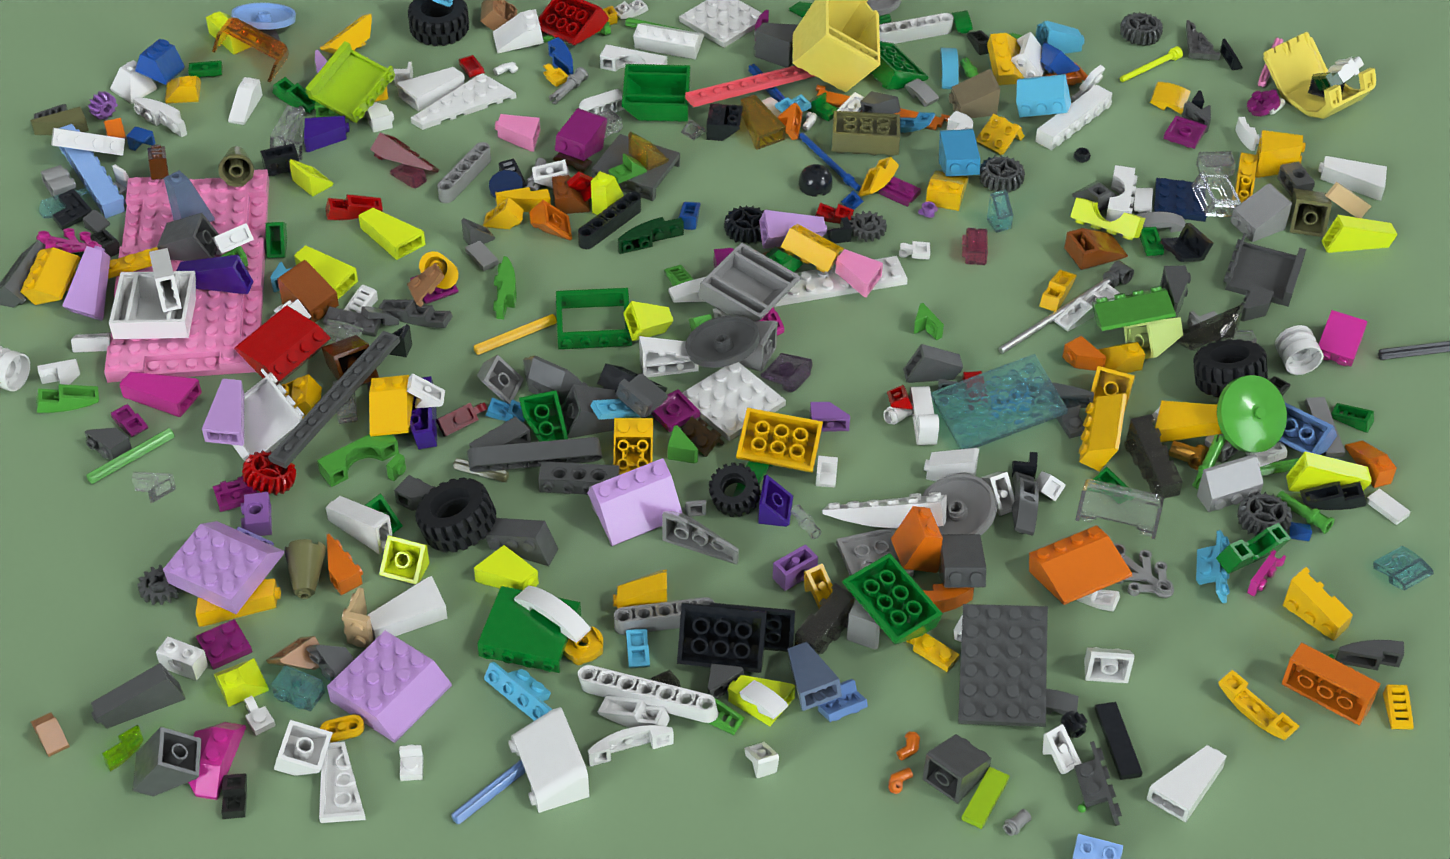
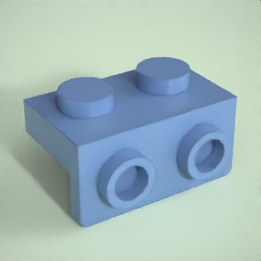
(849, 703)

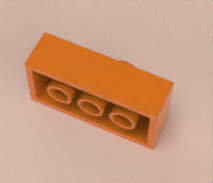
(1330, 683)

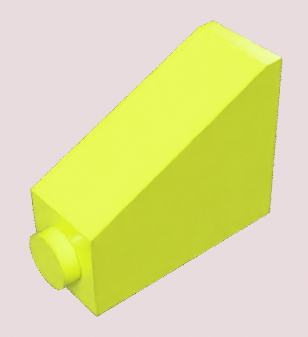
(604, 192)
(647, 319)
(506, 570)
(783, 689)

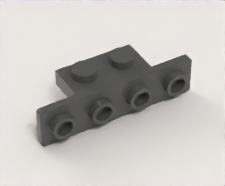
(1094, 784)

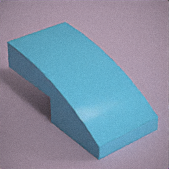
(802, 102)
(637, 648)

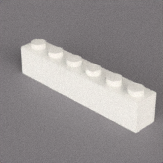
(1079, 114)

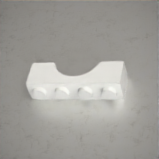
(616, 57)
(87, 141)
(1123, 183)

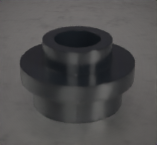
(1082, 155)

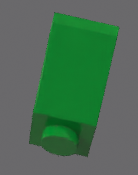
(276, 239)

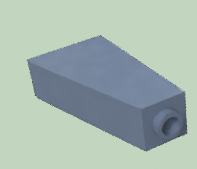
(184, 197)
(812, 677)

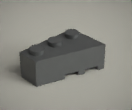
(525, 538)

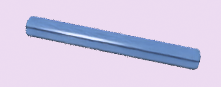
(488, 792)

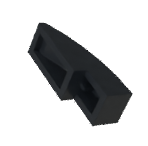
(1334, 496)

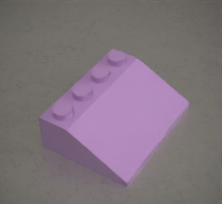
(634, 501)

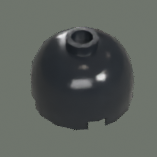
(815, 180)

